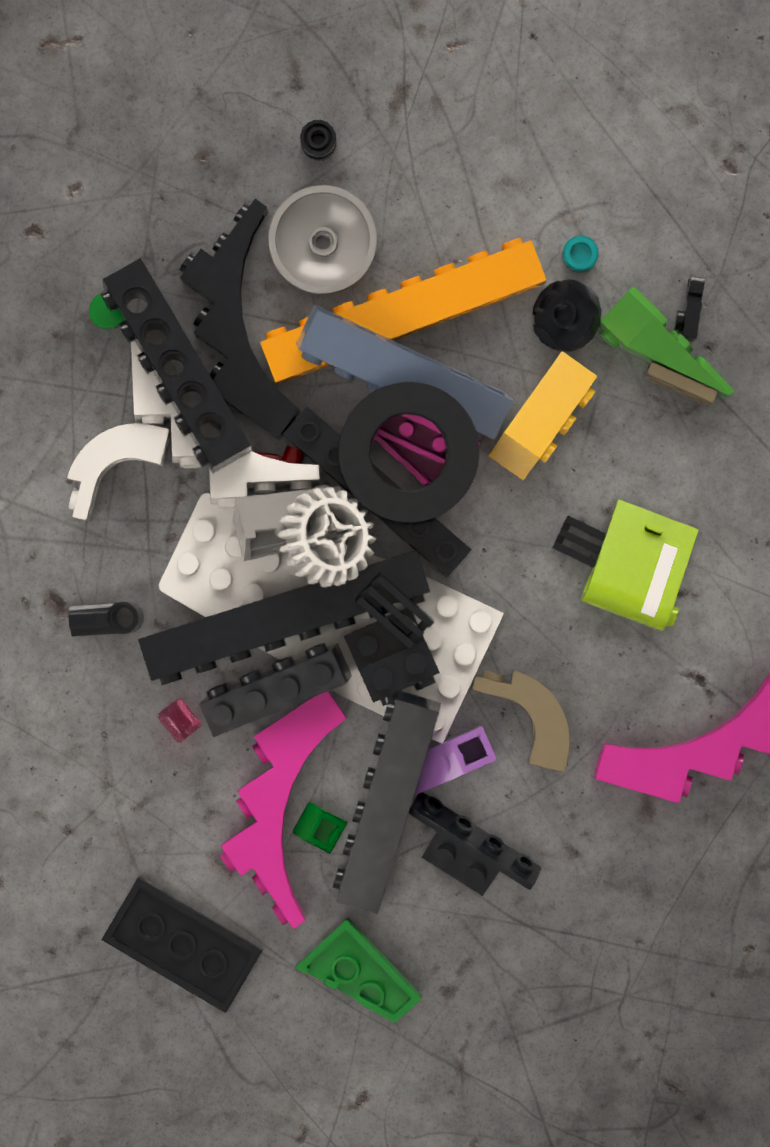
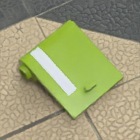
(638, 570)

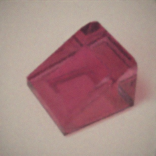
(179, 720)

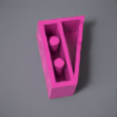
(415, 445)

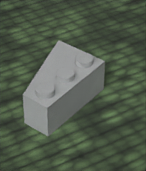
(259, 522)

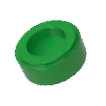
(102, 316)

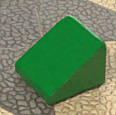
(319, 827)

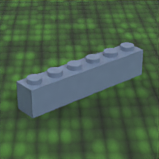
(385, 362)

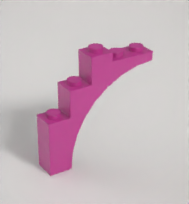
(665, 769)
(261, 844)

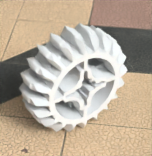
(332, 565)

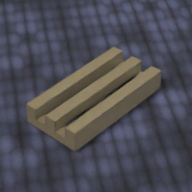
(680, 384)

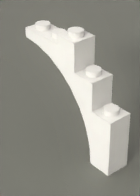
(232, 480)

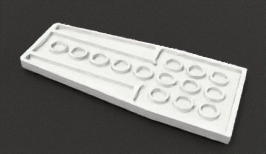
(213, 578)

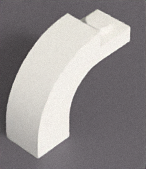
(108, 449)

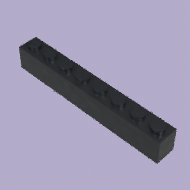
(274, 620)

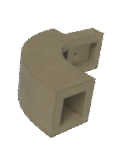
(550, 726)

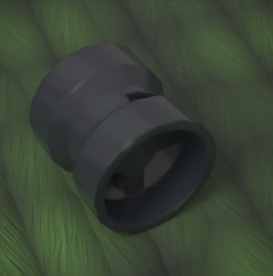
(318, 146)

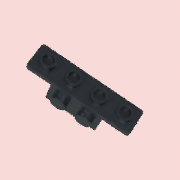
(469, 851)

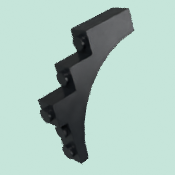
(223, 329)

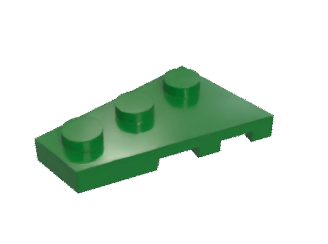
(359, 969)

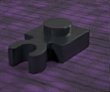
(688, 318)

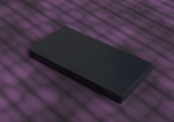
(182, 944)

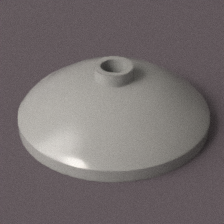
(317, 214)

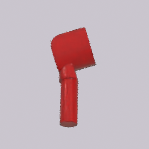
(290, 455)

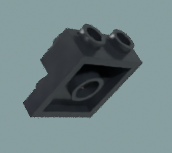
(388, 663)

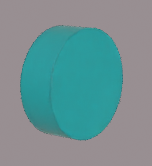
(580, 254)

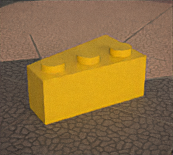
(543, 416)

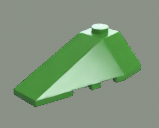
(641, 331)

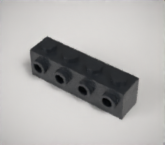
(276, 689)

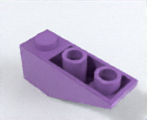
(455, 758)

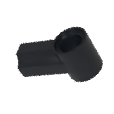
(102, 618)

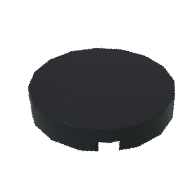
(566, 315)

